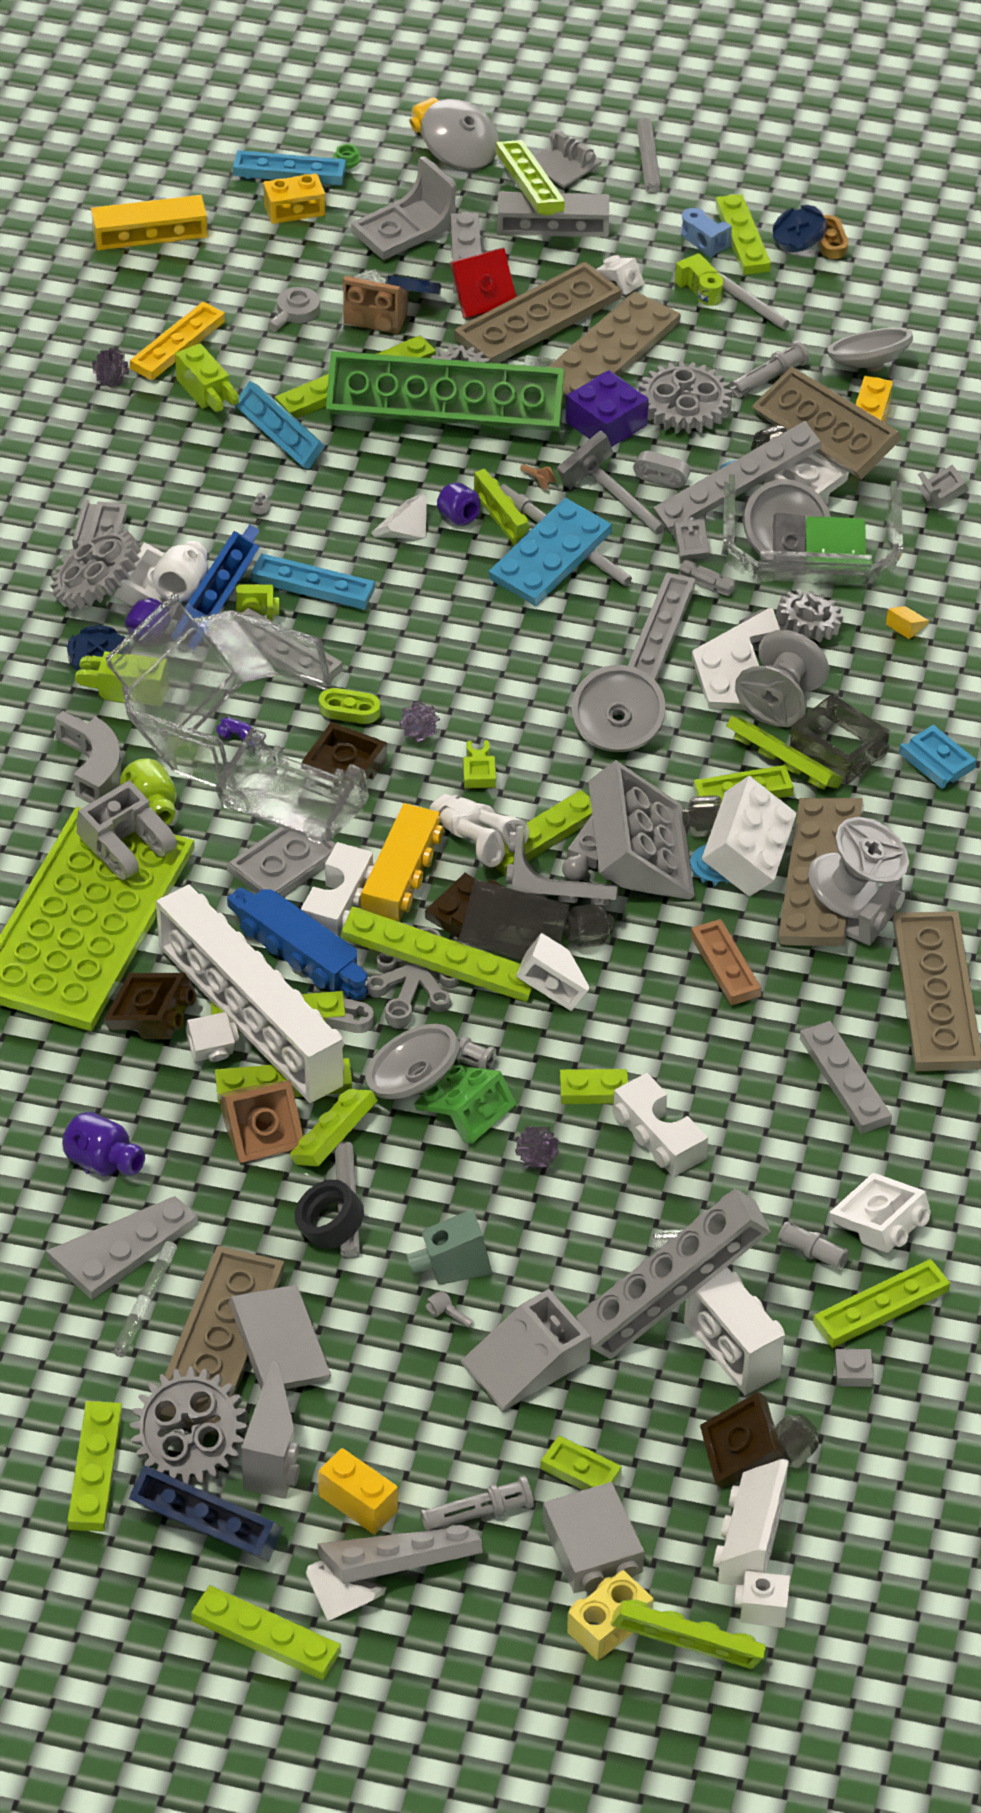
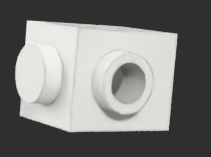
(211, 1037)
(763, 1599)

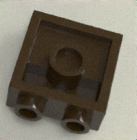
(343, 746)
(451, 906)
(151, 1004)

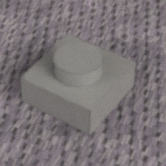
(853, 1368)

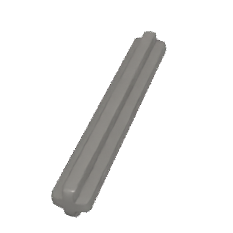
(648, 155)
(345, 1172)

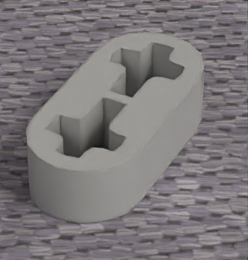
(661, 469)
(352, 1010)

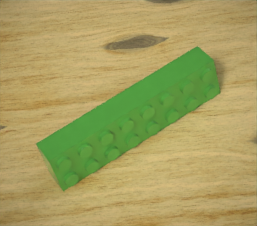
(445, 391)

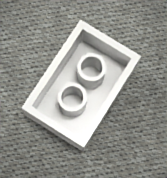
(749, 836)
(736, 1331)

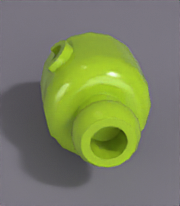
(155, 784)

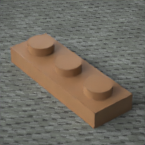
(725, 962)

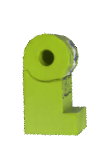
(700, 278)

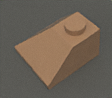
(261, 1120)

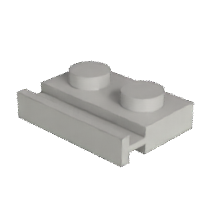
(98, 517)

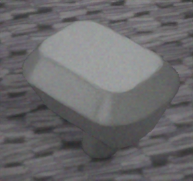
(260, 504)

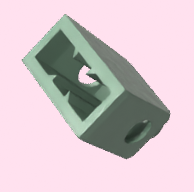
(453, 1250)

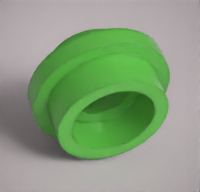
(349, 153)

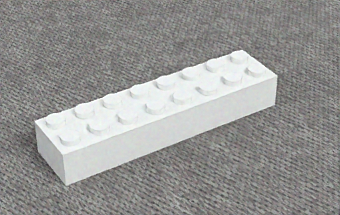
(251, 993)

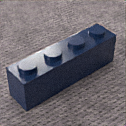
(206, 1513)

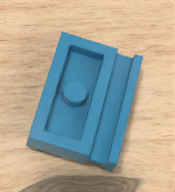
(937, 756)

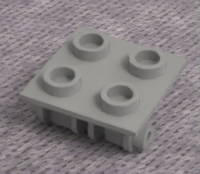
(566, 159)

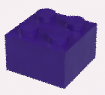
(608, 407)

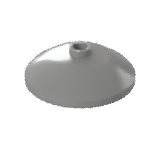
(459, 134)
(871, 348)
(781, 497)
(621, 692)
(413, 1062)

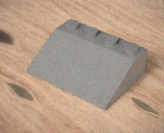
(639, 834)

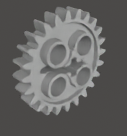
(686, 397)
(95, 568)
(183, 1394)

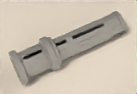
(776, 366)
(494, 1495)

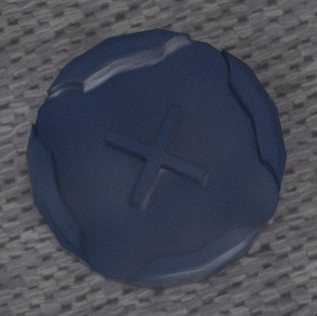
(799, 228)
(414, 284)
(92, 642)

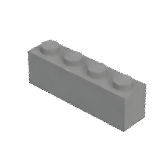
(583, 216)

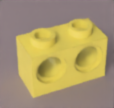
(599, 1608)

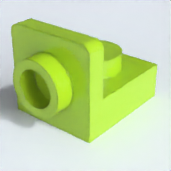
(257, 598)

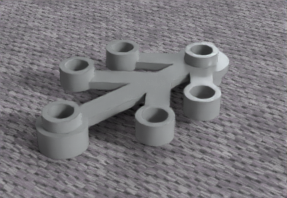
(399, 1011)

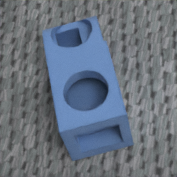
(705, 232)

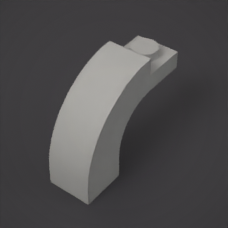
(97, 742)

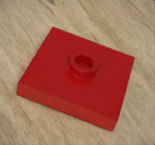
(482, 282)

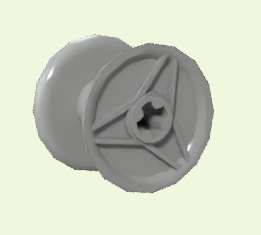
(772, 689)
(865, 856)

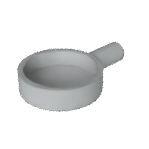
(295, 306)

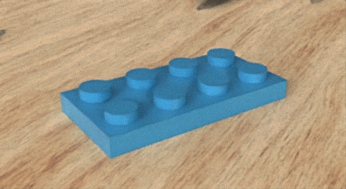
(550, 551)

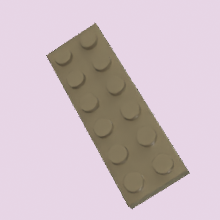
(538, 313)
(616, 341)
(845, 430)
(804, 916)
(937, 991)
(211, 1333)

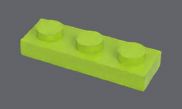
(500, 507)
(773, 779)
(333, 1127)

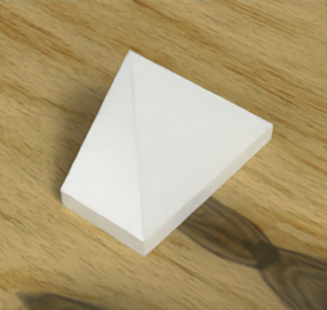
(405, 521)
(339, 1597)

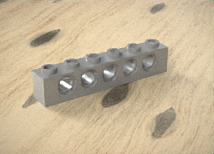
(673, 1273)

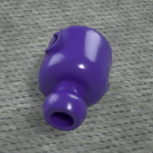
(101, 1146)

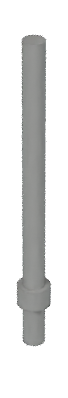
(525, 506)

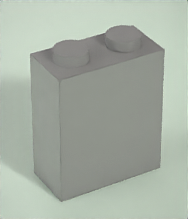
(592, 1536)

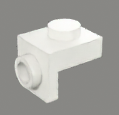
(623, 271)

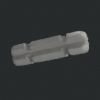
(707, 578)

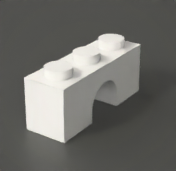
(346, 873)
(673, 1145)

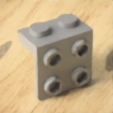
(877, 912)

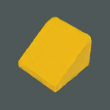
(905, 621)

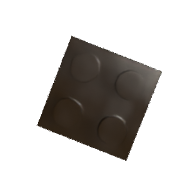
(740, 1439)

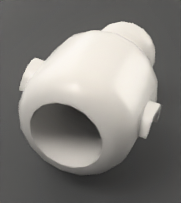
(181, 570)

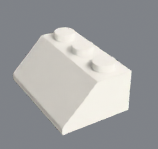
(752, 1524)

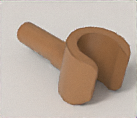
(542, 475)

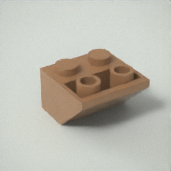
(374, 305)

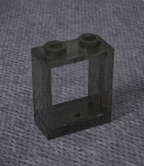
(808, 731)

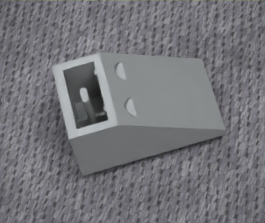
(529, 1350)

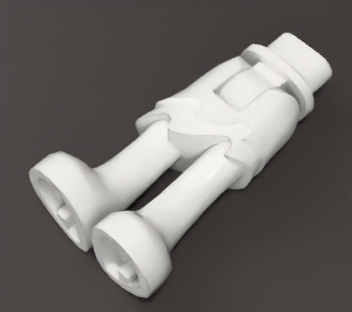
(470, 820)

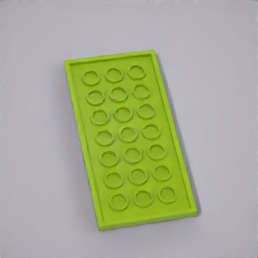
(81, 927)

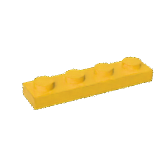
(182, 335)

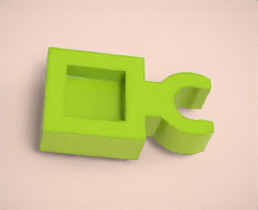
(479, 767)

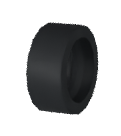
(341, 1227)

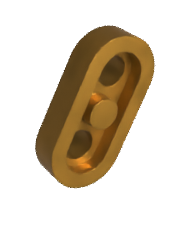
(835, 241)

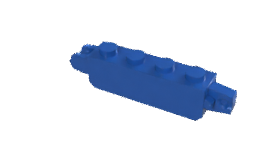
(224, 574)
(300, 941)

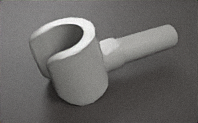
(440, 1303)

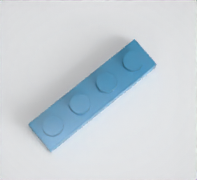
(283, 166)
(279, 425)
(313, 581)

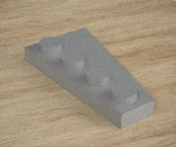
(117, 1249)
(388, 1554)

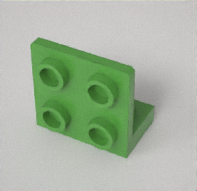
(835, 535)
(472, 1099)

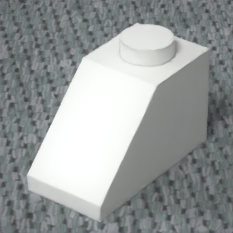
(553, 972)

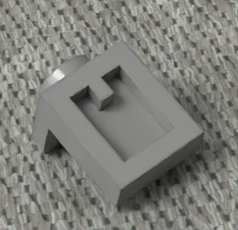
(690, 538)

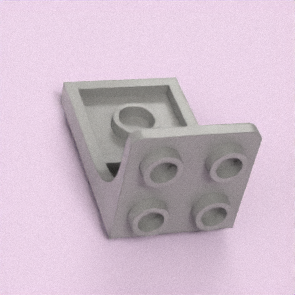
(414, 218)
(528, 881)

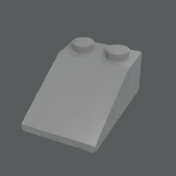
(269, 1442)

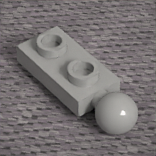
(581, 854)

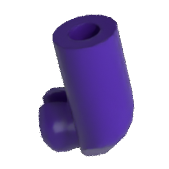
(230, 725)

